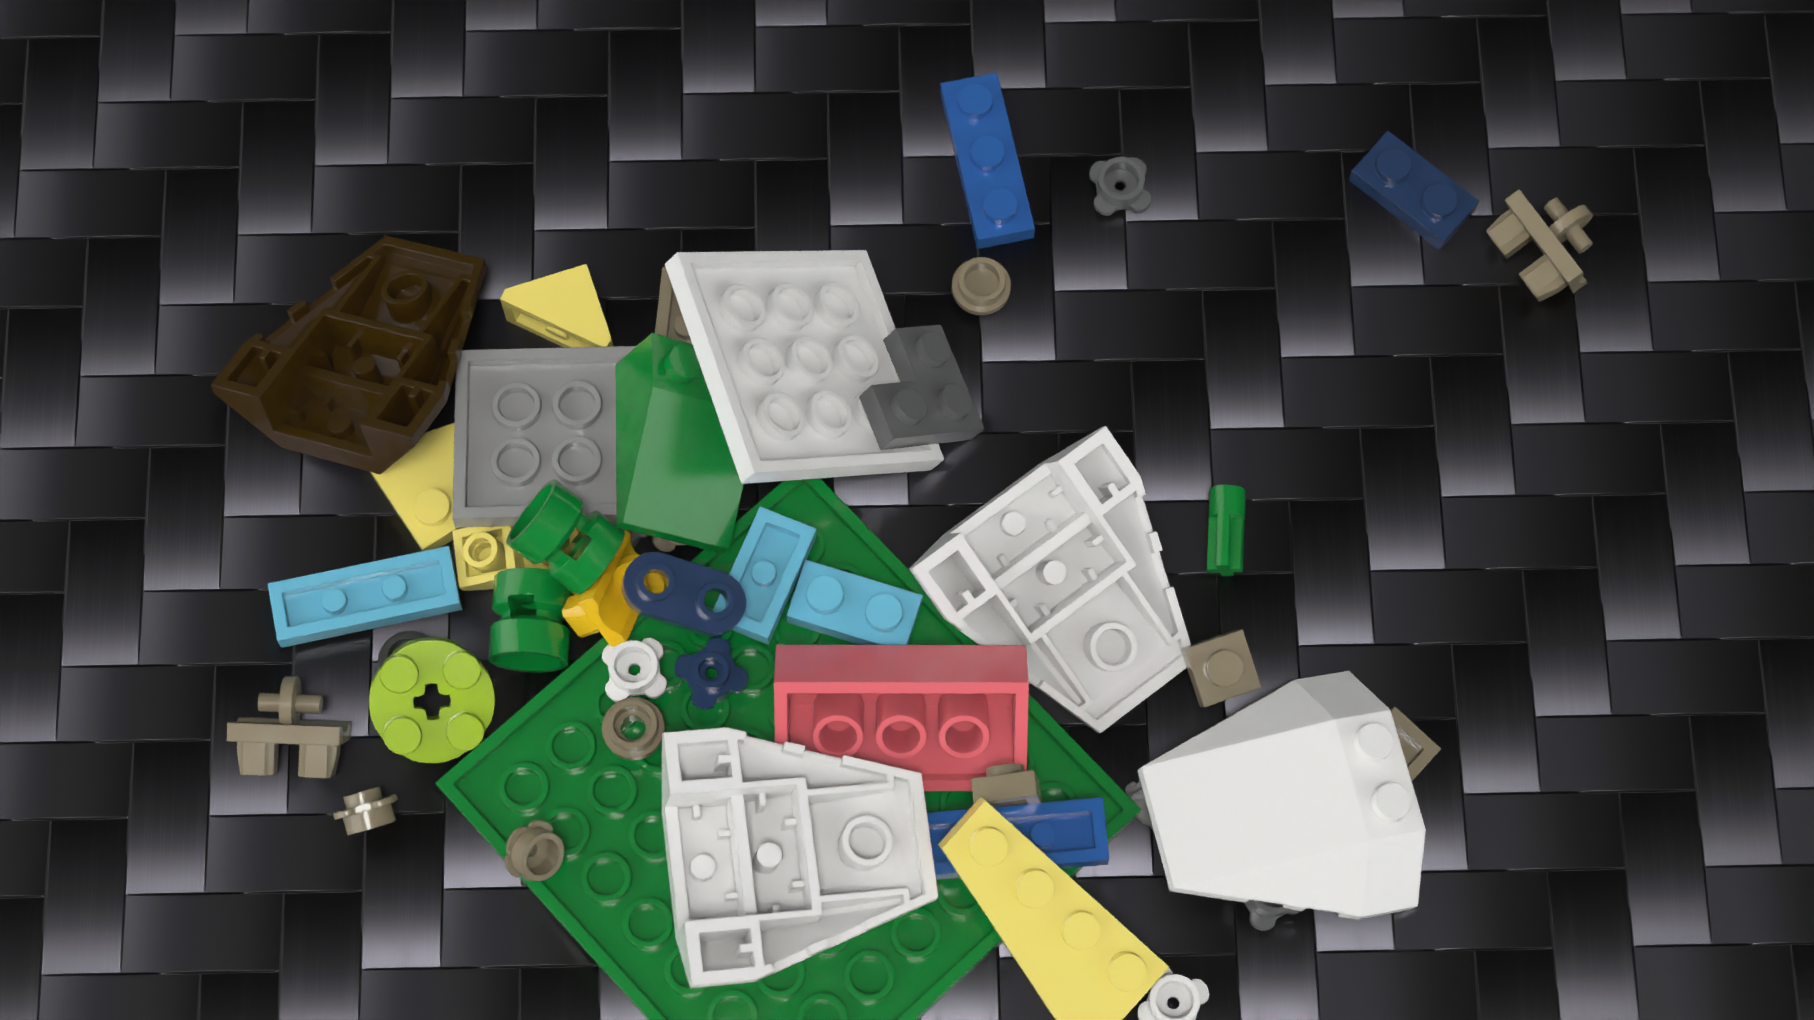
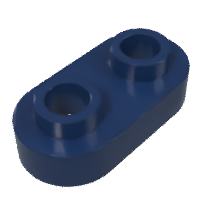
(684, 594)

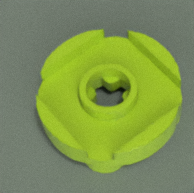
(404, 676)

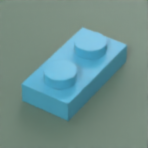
(768, 571)
(853, 607)

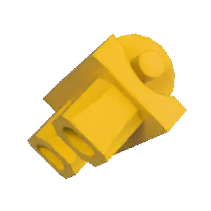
(603, 605)

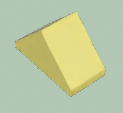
(559, 309)

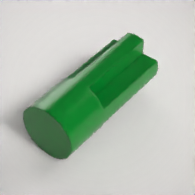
(1226, 529)

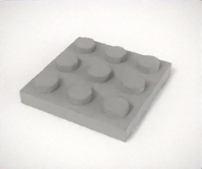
(532, 422)

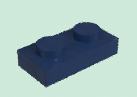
(1413, 190)

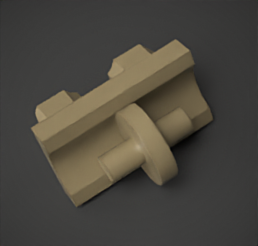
(1556, 266)
(260, 737)

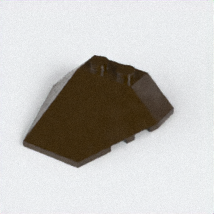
(365, 360)

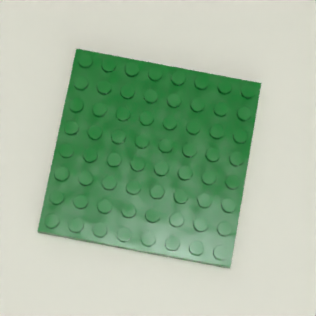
(608, 810)

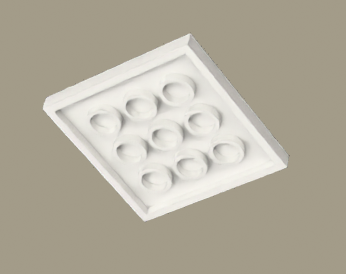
(788, 355)

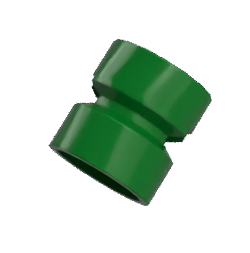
(547, 526)
(530, 625)

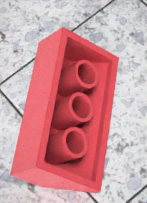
(907, 706)

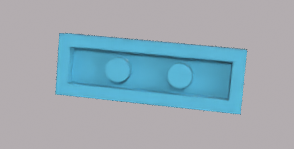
(364, 596)

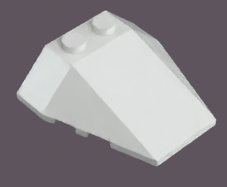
(1071, 575)
(1293, 804)
(784, 851)

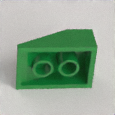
(671, 449)

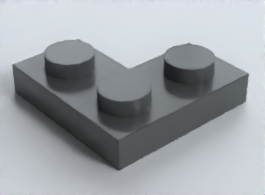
(930, 399)

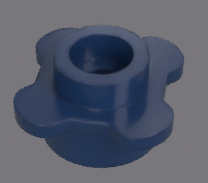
(708, 691)

